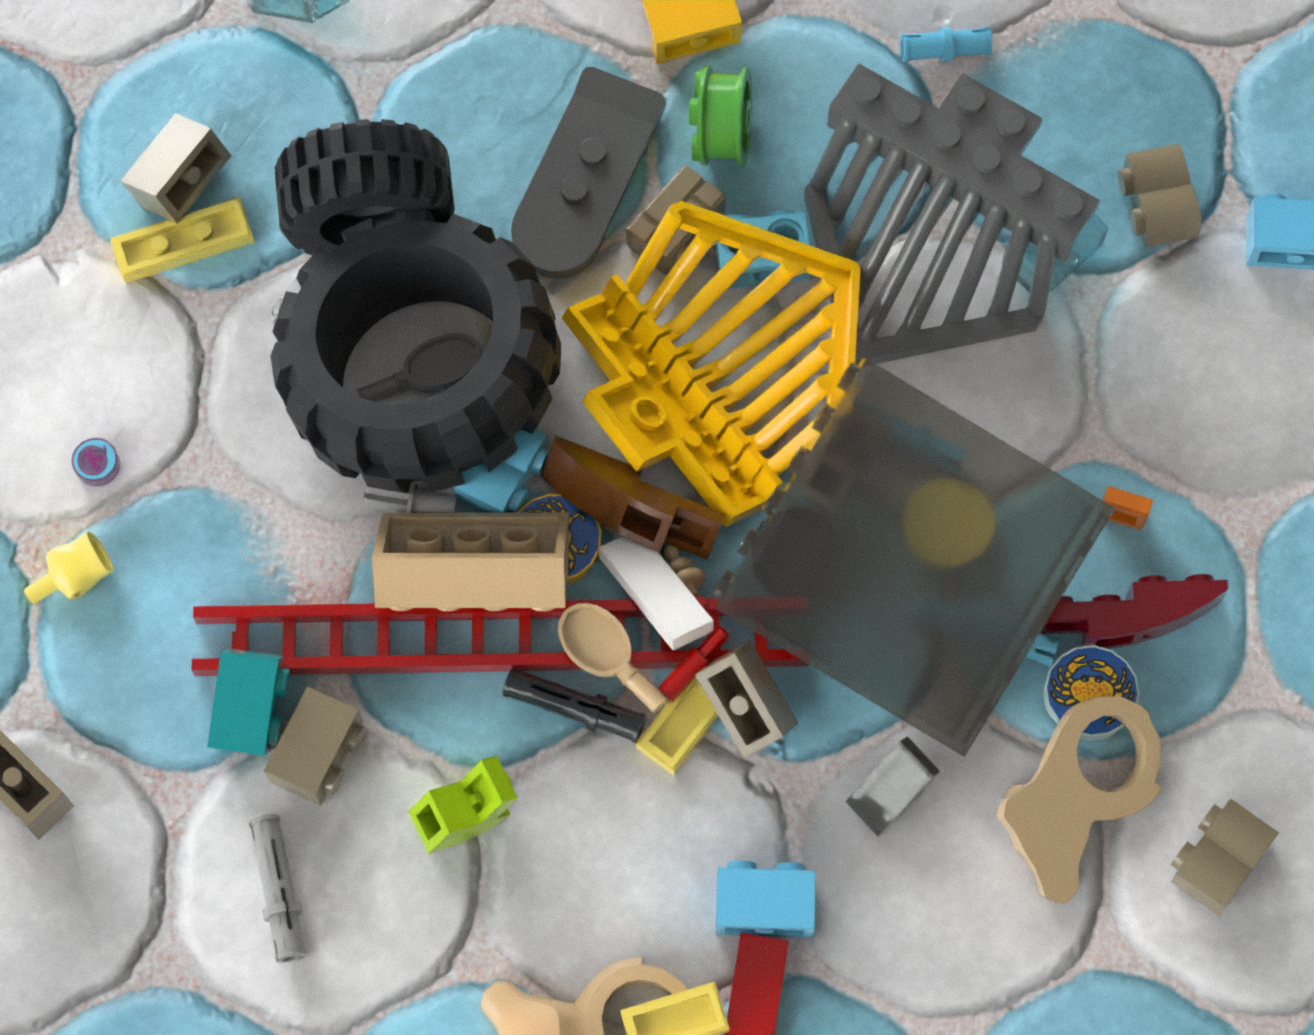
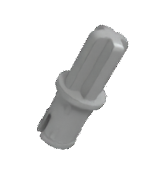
(412, 502)

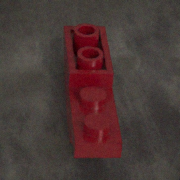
(1150, 611)

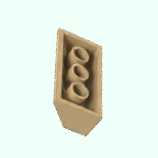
(471, 561)

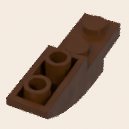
(622, 502)

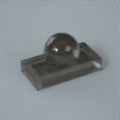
(892, 786)

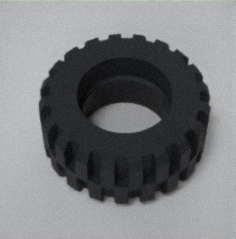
(356, 175)

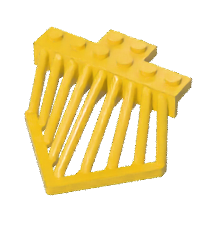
(666, 408)

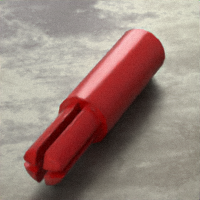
(694, 662)

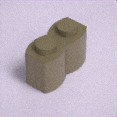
(1161, 195)
(1223, 856)

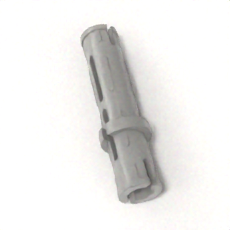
(281, 907)

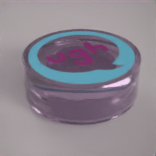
(96, 462)

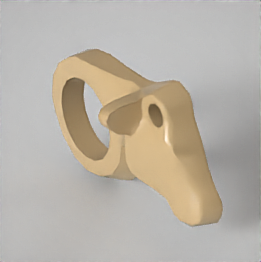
(1056, 809)
(526, 1014)

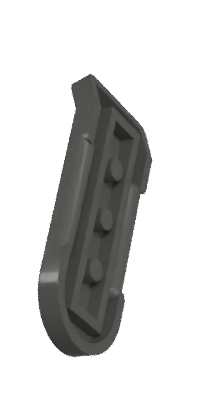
(585, 172)

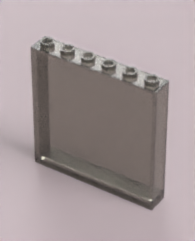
(911, 555)

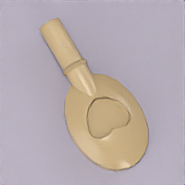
(603, 648)

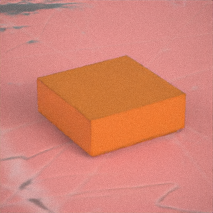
(1130, 508)

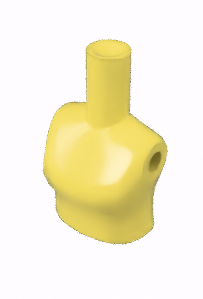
(72, 569)

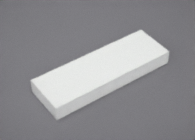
(656, 591)

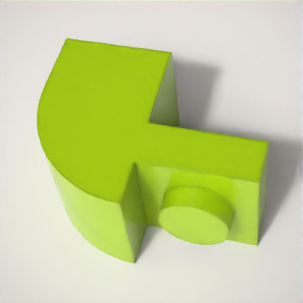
(464, 808)

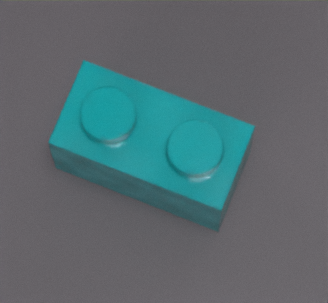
(247, 702)

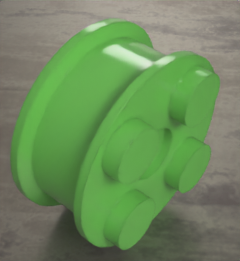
(721, 116)

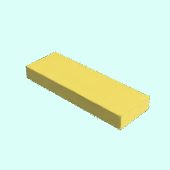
(181, 243)

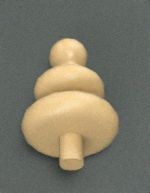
(684, 568)

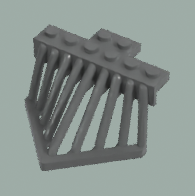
(967, 154)

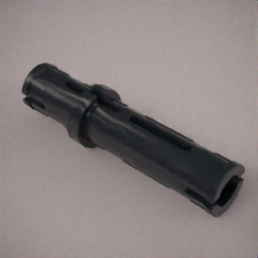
(590, 710)

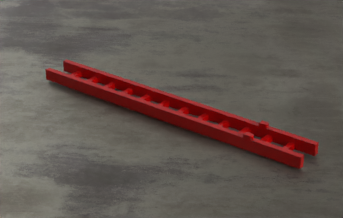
(430, 661)

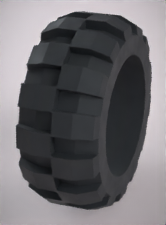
(389, 270)

